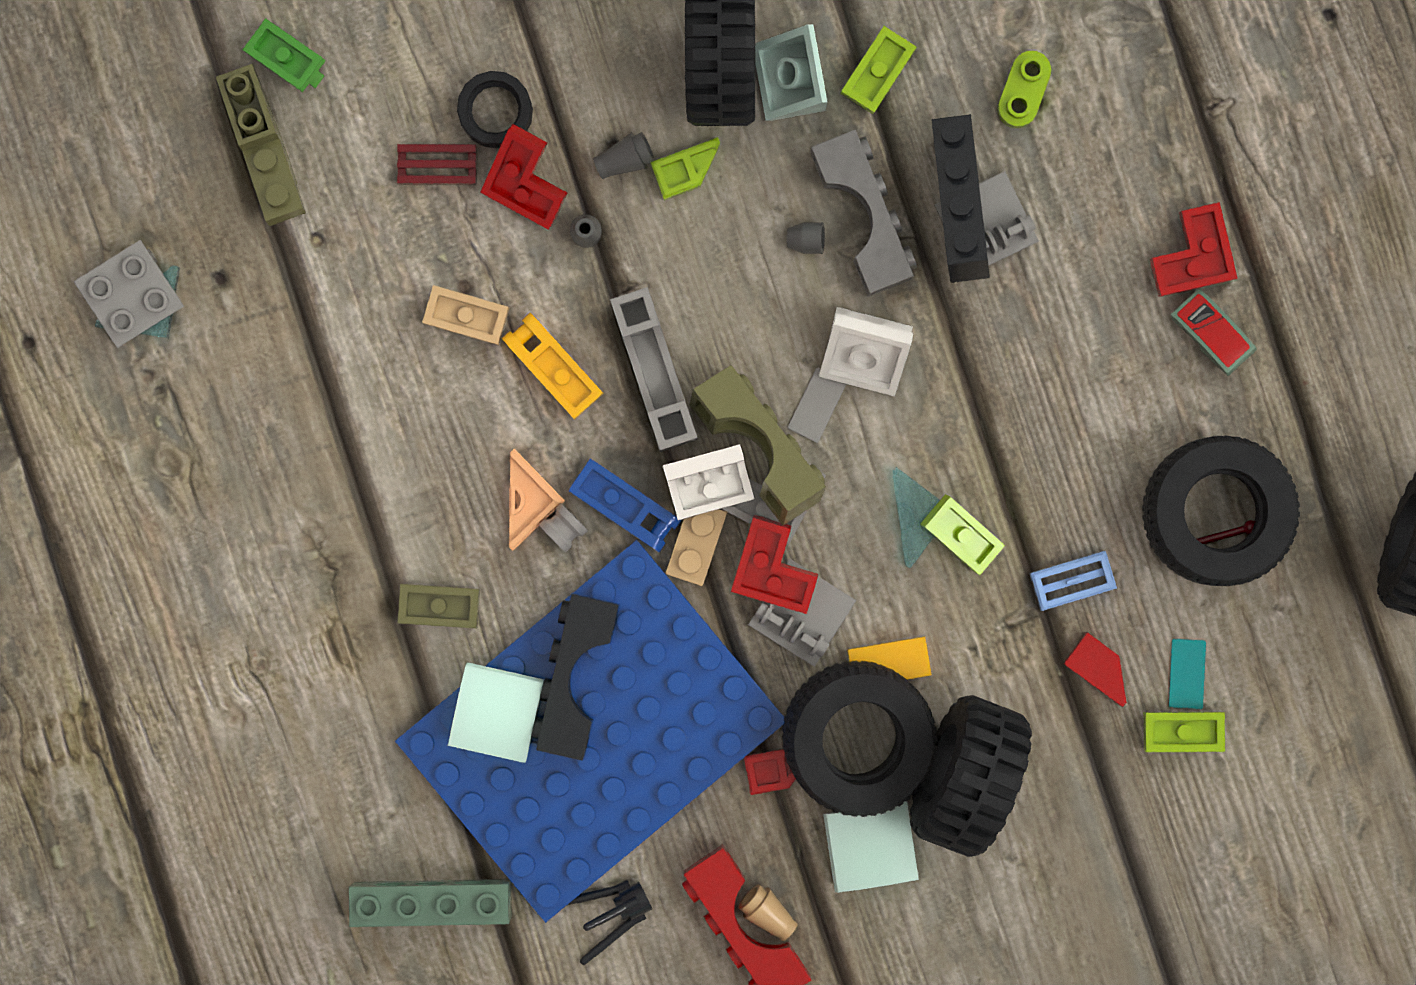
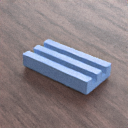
(1040, 589)

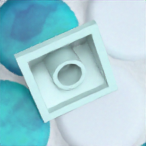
(790, 74)

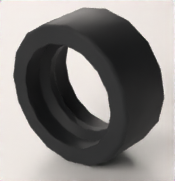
(476, 86)

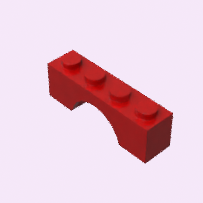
(716, 883)

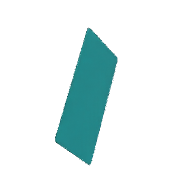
(1187, 673)

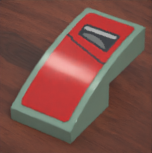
(1213, 331)

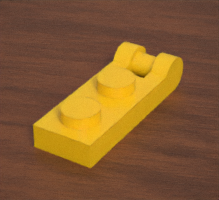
(553, 367)

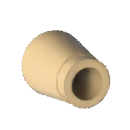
(767, 912)

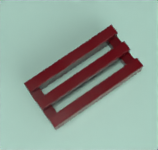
(404, 164)

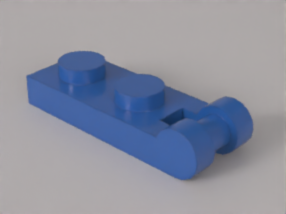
(623, 504)

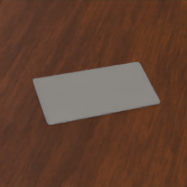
(816, 407)

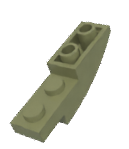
(261, 144)

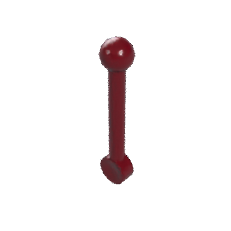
(1246, 528)

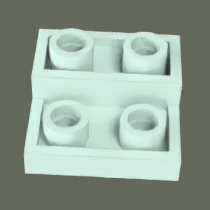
(495, 712)
(870, 849)

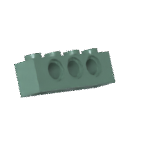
(430, 903)

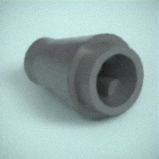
(625, 156)

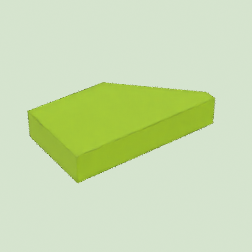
(684, 169)

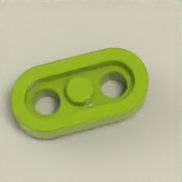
(1024, 88)

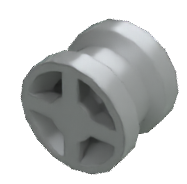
(563, 527)

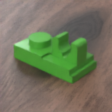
(285, 56)

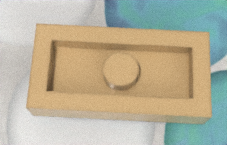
(465, 315)
(696, 546)

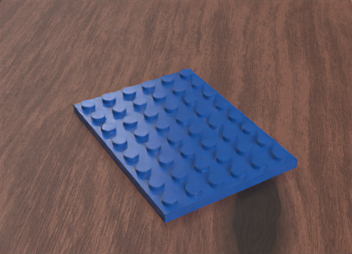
(665, 726)

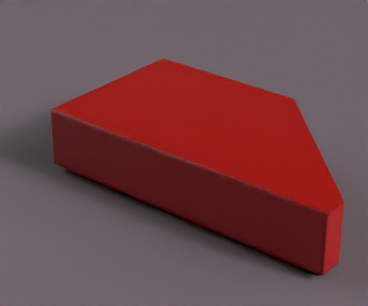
(1098, 667)
(768, 771)

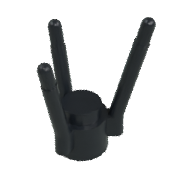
(630, 903)

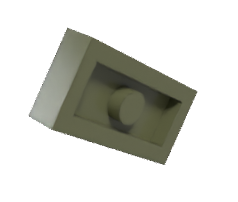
(438, 606)

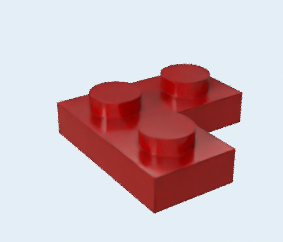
(514, 183)
(1207, 257)
(763, 574)

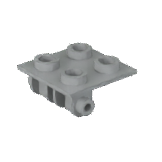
(1004, 219)
(128, 293)
(807, 633)

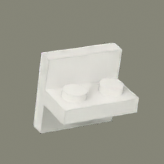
(866, 351)
(708, 482)

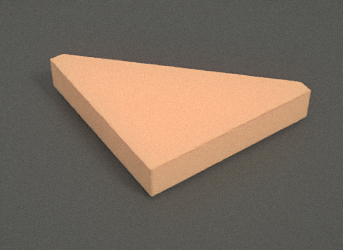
(529, 500)

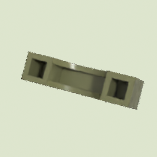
(729, 406)

